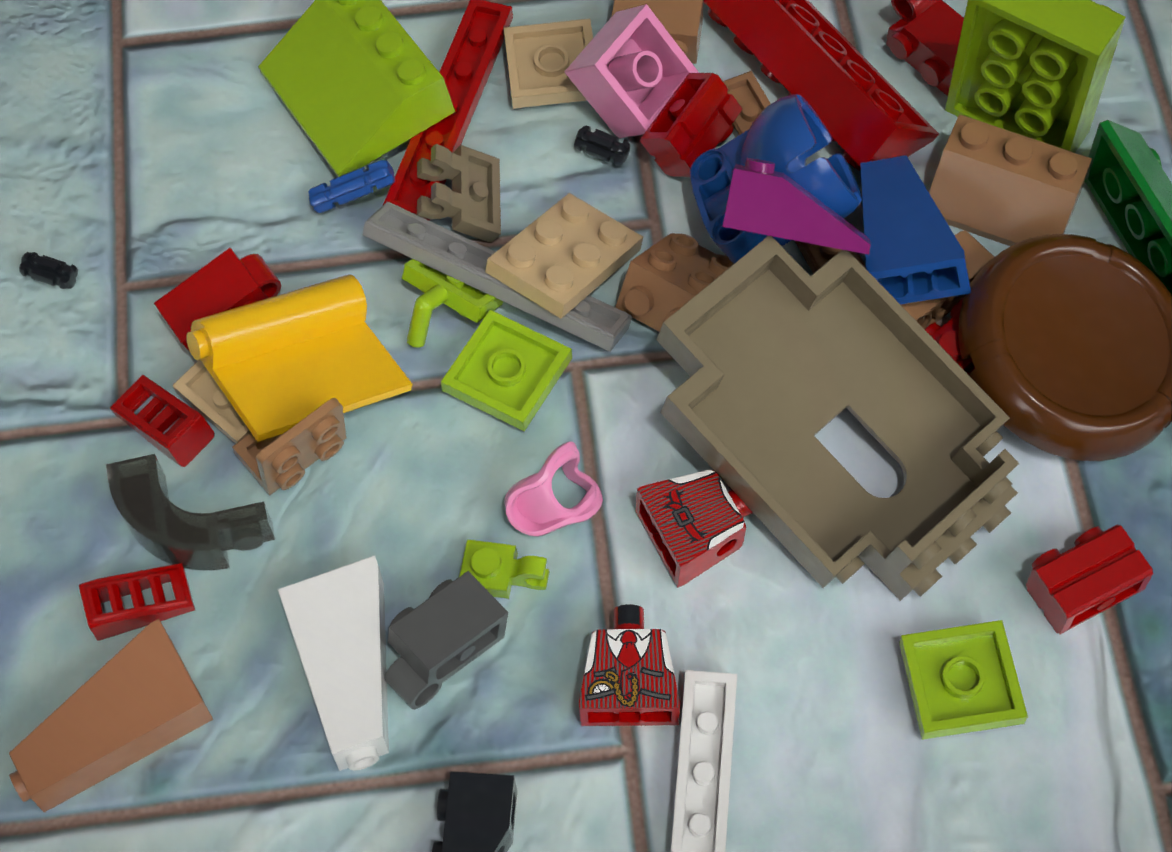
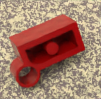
(927, 38)
(217, 288)

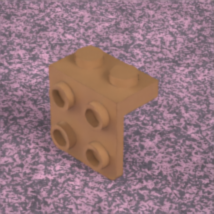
(668, 278)
(283, 458)

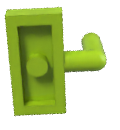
(439, 290)

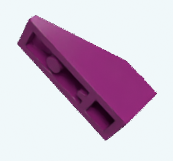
(781, 208)

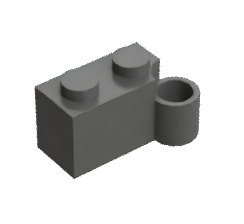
(442, 637)

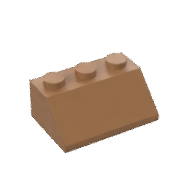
(1006, 183)

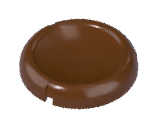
(1072, 345)

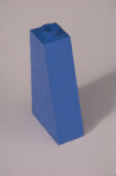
(909, 238)

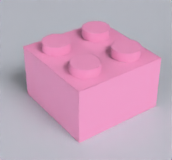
(630, 70)

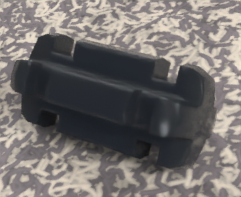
(602, 145)
(48, 270)

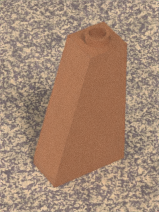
(110, 722)

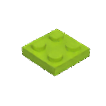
(506, 370)
(962, 679)

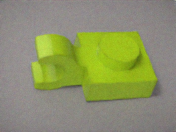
(498, 568)

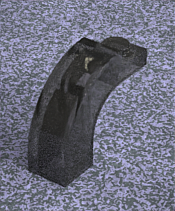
(176, 534)

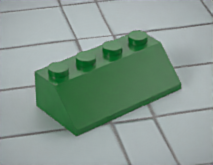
(1133, 195)

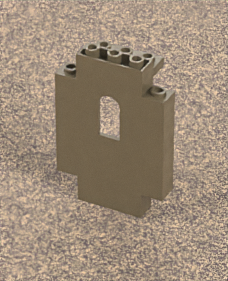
(781, 359)

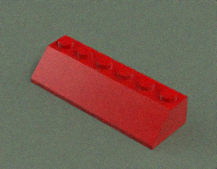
(829, 73)

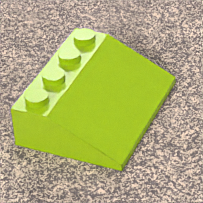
(1034, 66)
(355, 81)

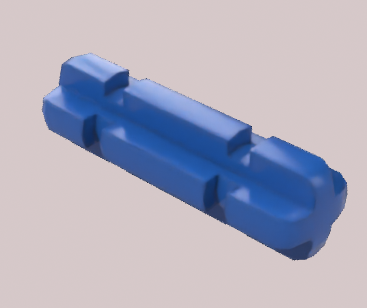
(351, 186)

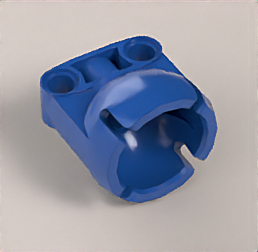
(784, 135)

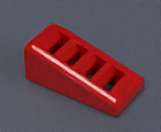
(183, 439)
(115, 587)

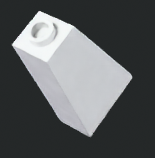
(343, 653)

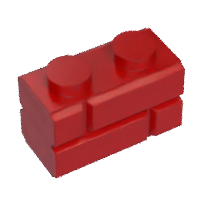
(691, 123)
(1088, 577)

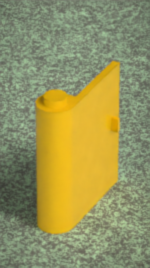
(295, 354)

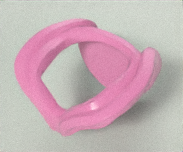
(531, 501)

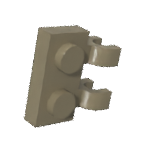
(474, 192)

